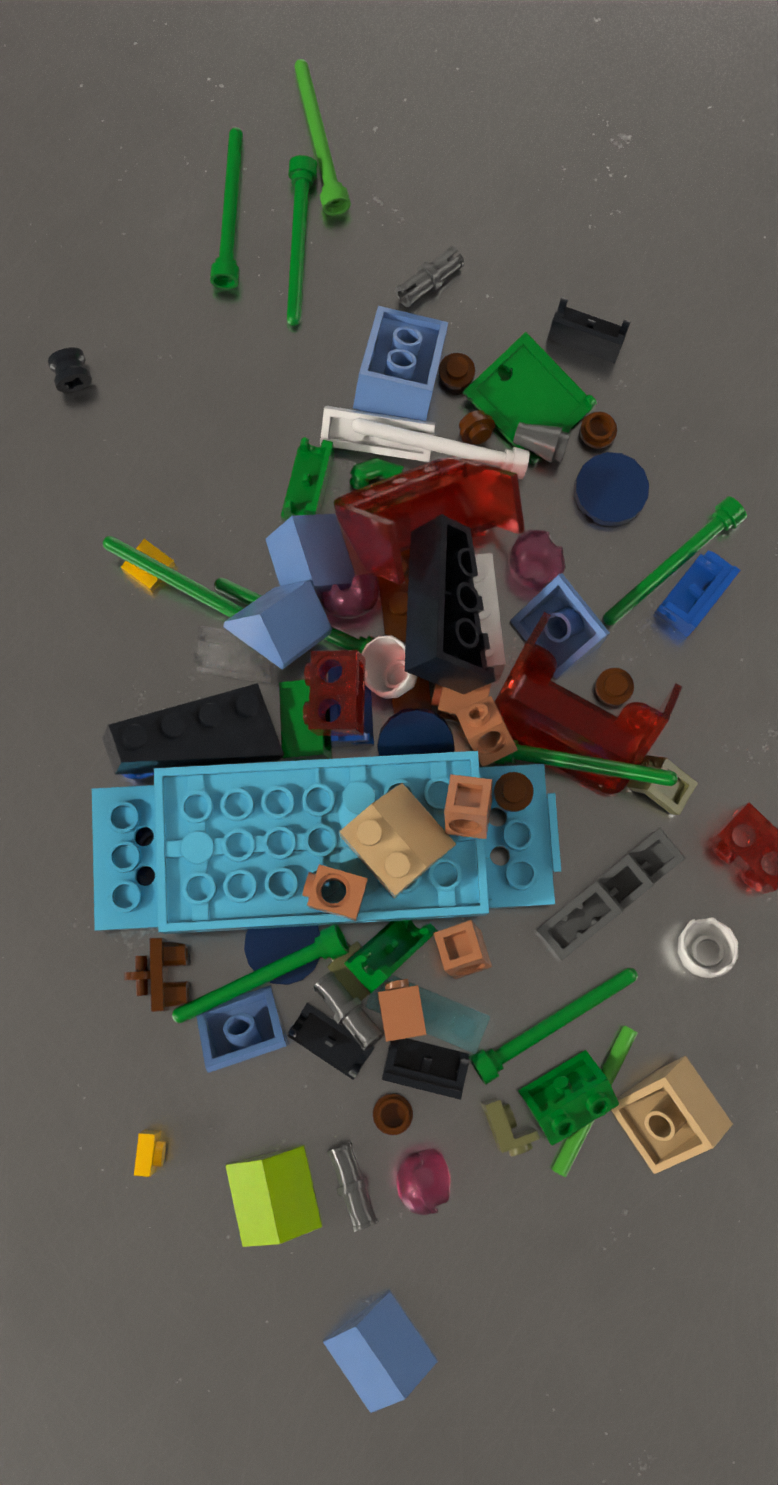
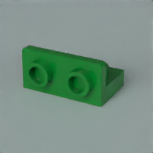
(569, 1097)

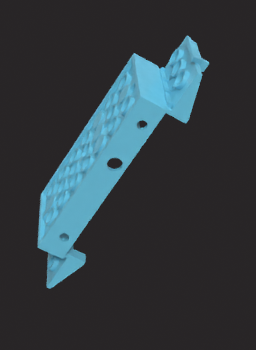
(245, 836)

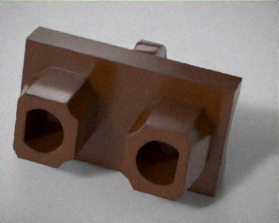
(163, 993)

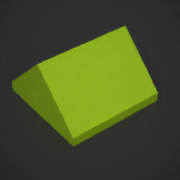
(273, 1197)

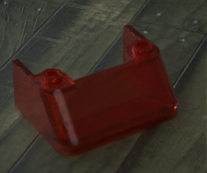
(384, 513)
(558, 720)

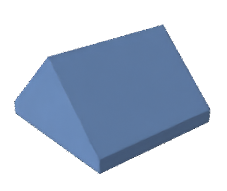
(311, 550)
(282, 623)
(572, 628)
(241, 1029)
(381, 1353)

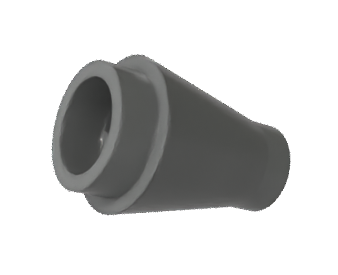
(542, 440)

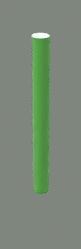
(610, 1069)

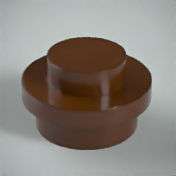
(456, 371)
(476, 427)
(598, 430)
(614, 686)
(513, 792)
(392, 1114)

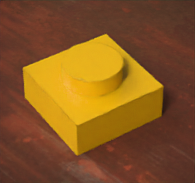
(142, 577)
(149, 1153)

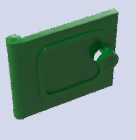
(533, 395)

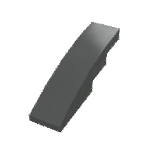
(611, 893)

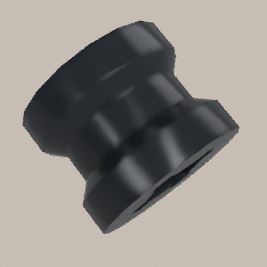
(69, 370)

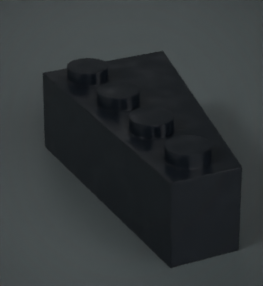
(444, 609)
(203, 732)

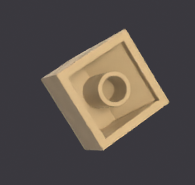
(397, 839)
(671, 1116)

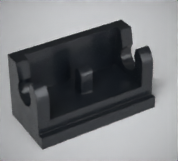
(587, 332)
(329, 1041)
(426, 1067)

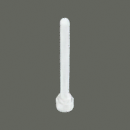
(510, 460)

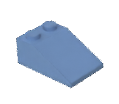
(400, 364)

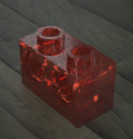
(346, 691)
(761, 841)

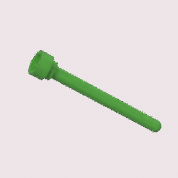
(334, 195)

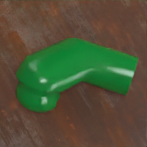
(371, 469)

